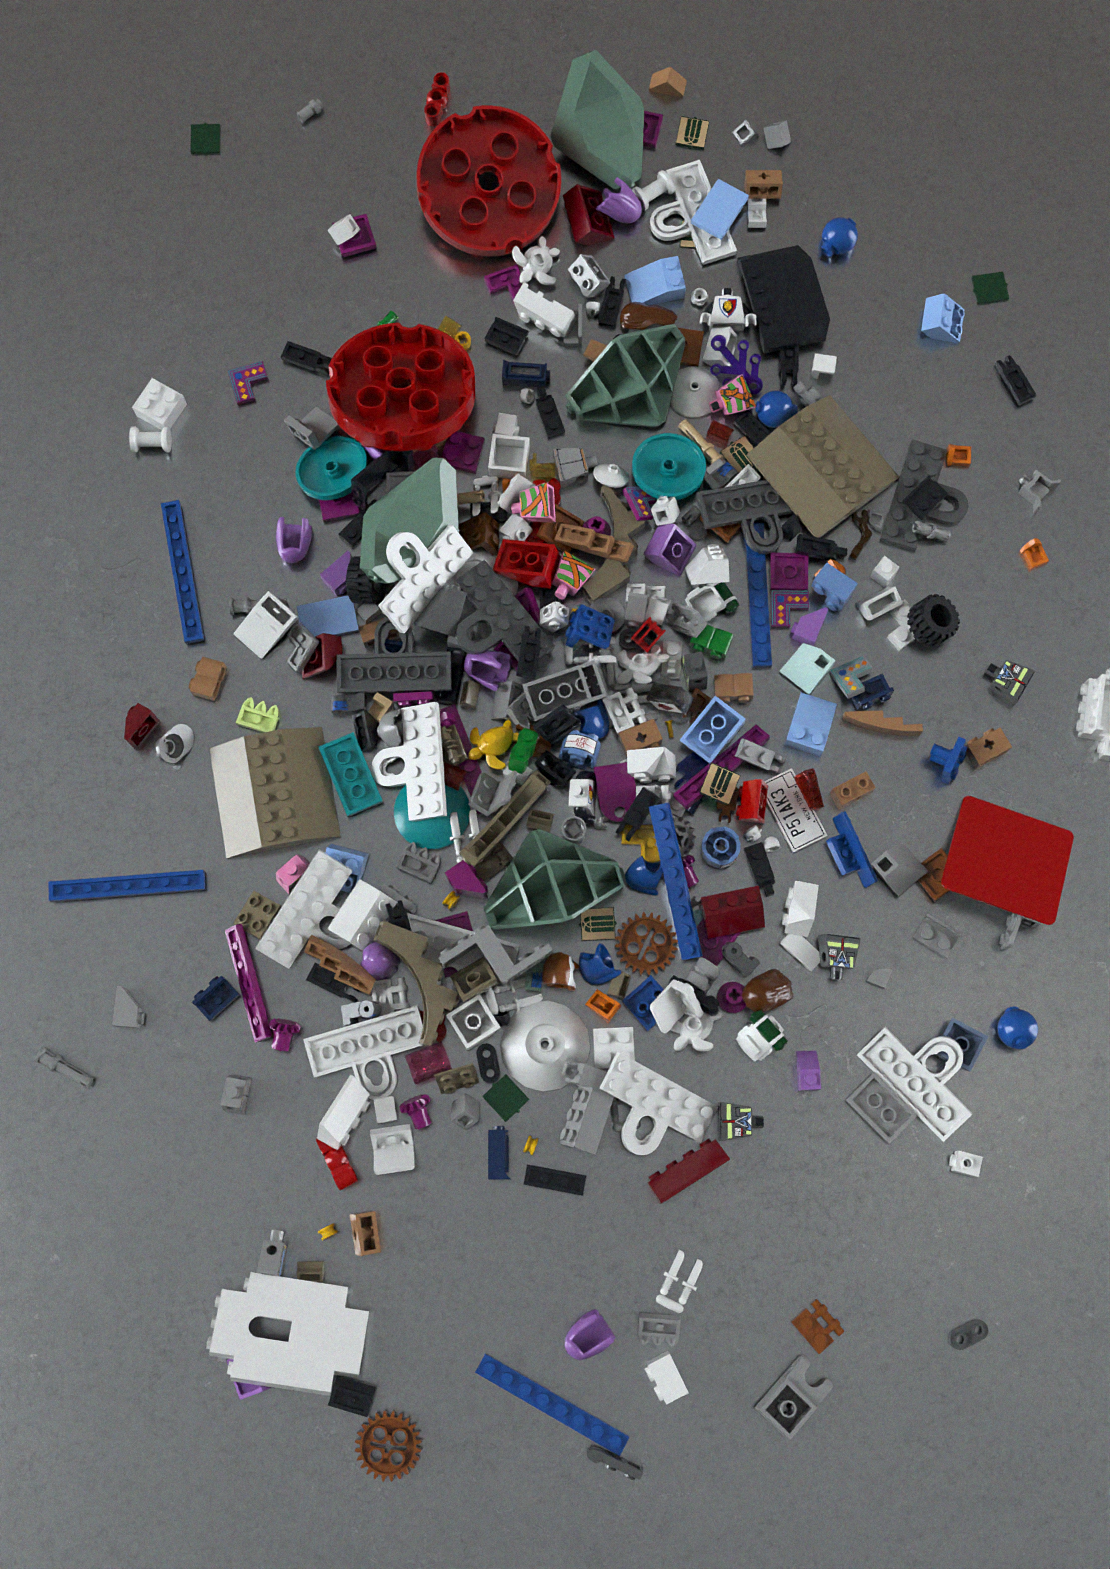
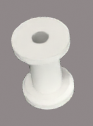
(656, 188)
(150, 439)

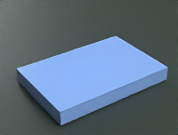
(719, 209)
(329, 616)

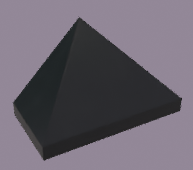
(365, 729)
(554, 769)

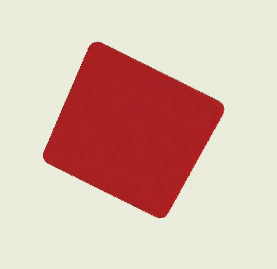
(1008, 860)

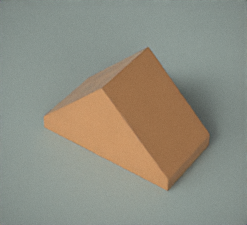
(668, 82)

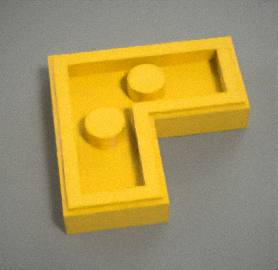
(645, 838)

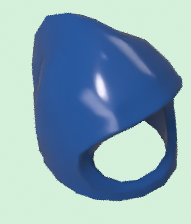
(594, 720)
(643, 875)
(597, 967)

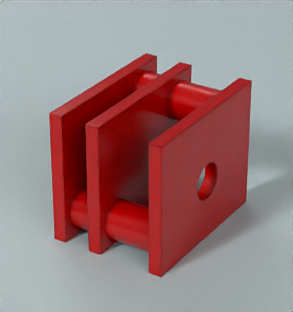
(652, 626)

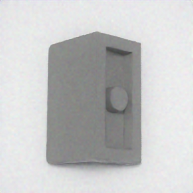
(574, 337)
(504, 696)

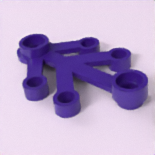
(737, 367)

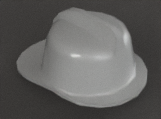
(175, 743)

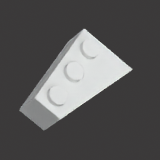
(543, 313)

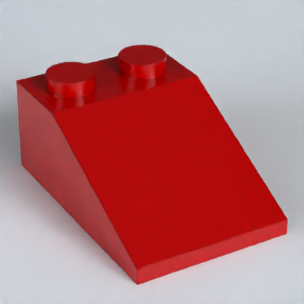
(527, 562)
(753, 801)

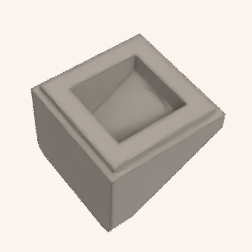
(745, 133)
(368, 612)

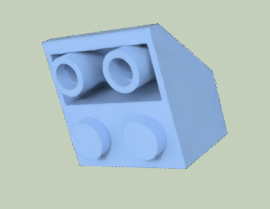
(943, 319)
(351, 858)

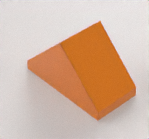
(603, 1006)

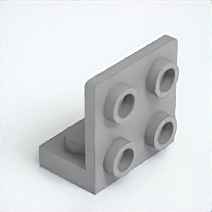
(313, 427)
(492, 794)

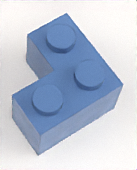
(835, 586)

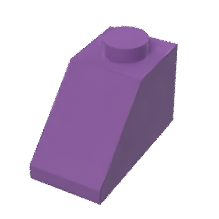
(335, 574)
(809, 626)
(808, 1071)

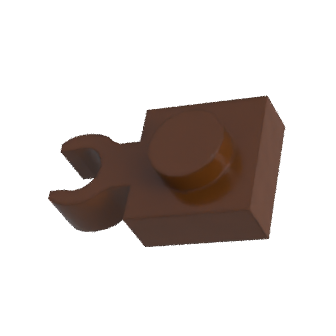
(699, 703)
(726, 809)

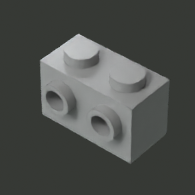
(589, 276)

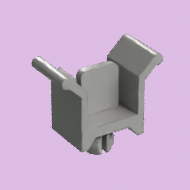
(1036, 488)

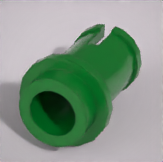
(391, 317)

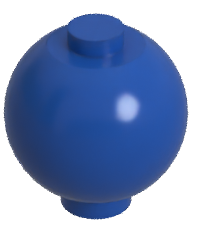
(839, 236)
(775, 408)
(1017, 1028)

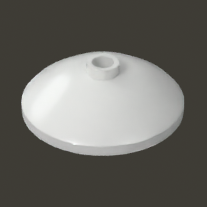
(691, 401)

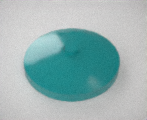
(668, 466)
(329, 468)
(433, 832)

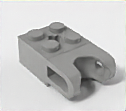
(800, 1396)

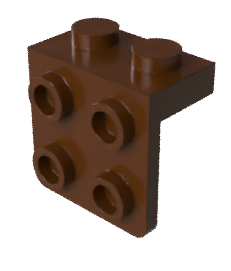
(482, 532)

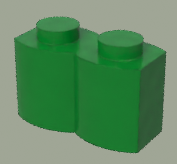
(712, 641)
(523, 750)

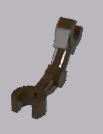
(866, 533)

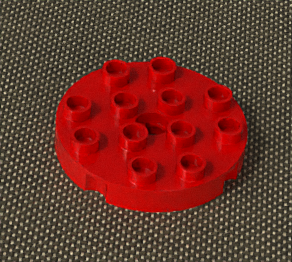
(484, 142)
(432, 381)

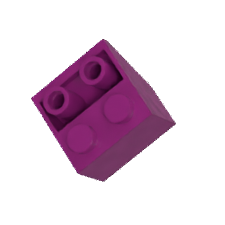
(464, 881)

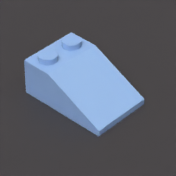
(656, 282)
(810, 724)
(713, 729)

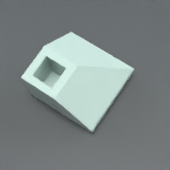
(807, 667)

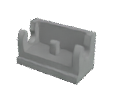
(686, 620)

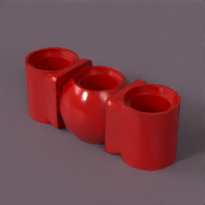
(436, 106)
(338, 1164)

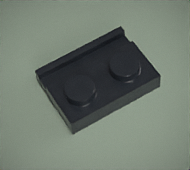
(506, 336)
(925, 497)
(557, 724)
(352, 1396)

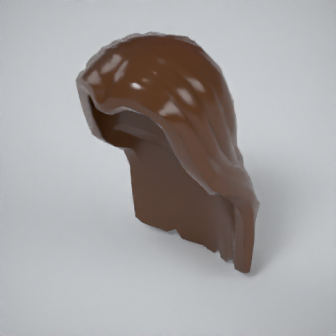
(640, 316)
(767, 991)

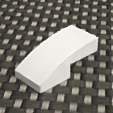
(756, 213)
(647, 590)
(802, 950)

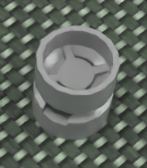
(574, 829)
(703, 974)

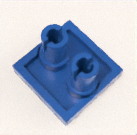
(949, 758)
(640, 999)

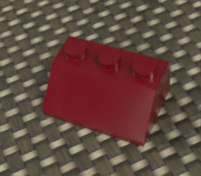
(586, 222)
(732, 912)

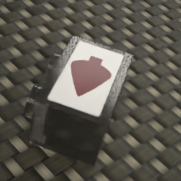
(669, 698)

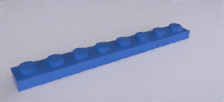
(182, 572)
(758, 605)
(675, 881)
(126, 885)
(552, 1404)

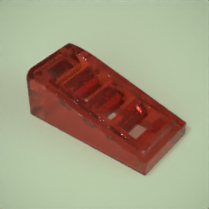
(810, 789)

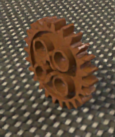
(630, 936)
(386, 1465)

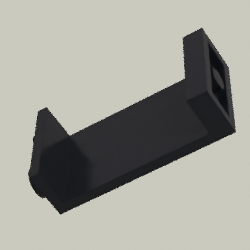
(377, 471)

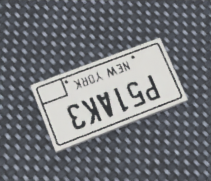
(794, 818)

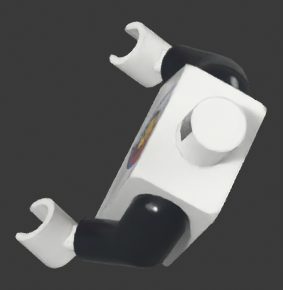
(727, 312)
(583, 799)

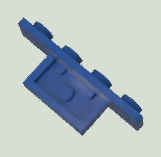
(849, 852)

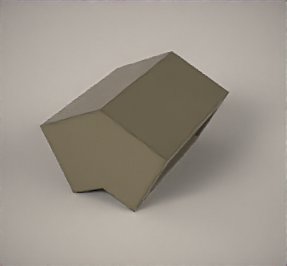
(470, 694)
(539, 820)
(619, 985)
(310, 1271)

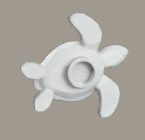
(536, 262)
(641, 665)
(694, 1031)

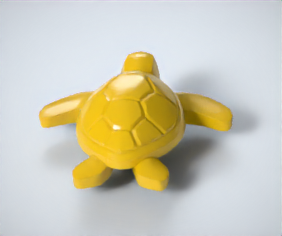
(492, 743)

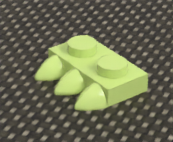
(258, 718)

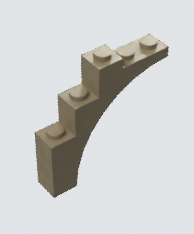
(613, 572)
(505, 819)
(435, 998)

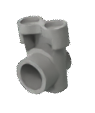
(808, 396)

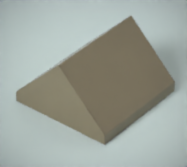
(474, 979)

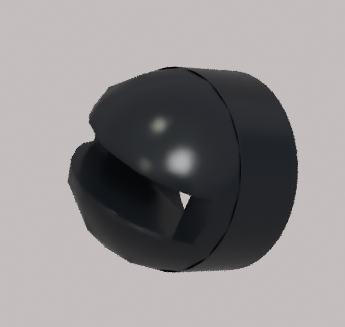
(502, 1018)

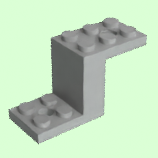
(495, 954)

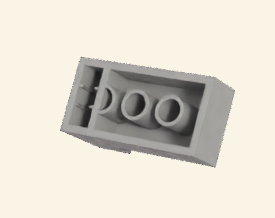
(568, 687)
(589, 1108)

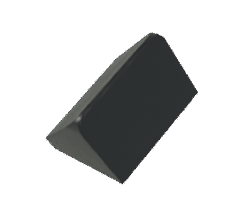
(791, 528)

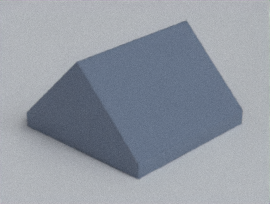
(969, 1040)

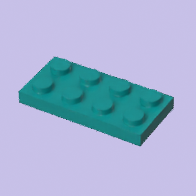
(350, 774)

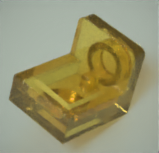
(449, 326)
(542, 470)

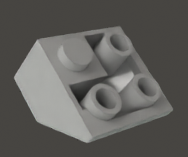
(899, 868)

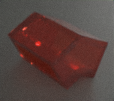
(719, 433)
(453, 776)

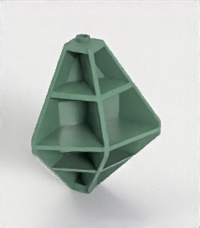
(600, 121)
(630, 379)
(418, 505)
(551, 883)

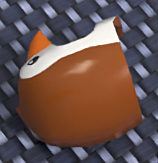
(559, 971)

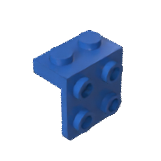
(589, 626)

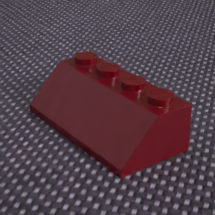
(688, 1171)

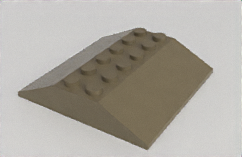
(822, 465)
(273, 791)

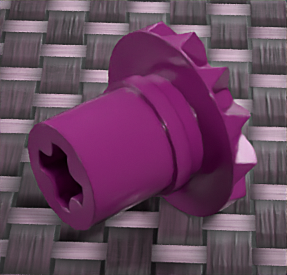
(599, 525)
(690, 875)
(730, 997)
(283, 1033)
(417, 1110)

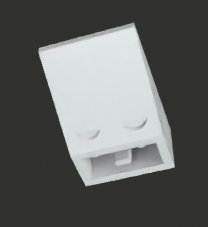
(265, 624)

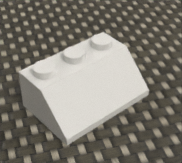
(709, 566)
(361, 915)
(343, 1114)

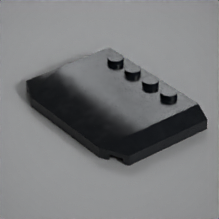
(785, 298)

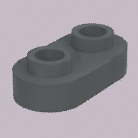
(968, 1333)

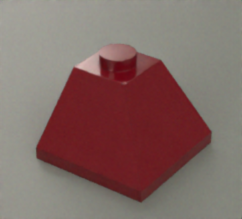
(324, 655)
(139, 724)

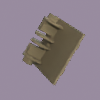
(452, 746)
(494, 862)
(257, 914)
(457, 1078)

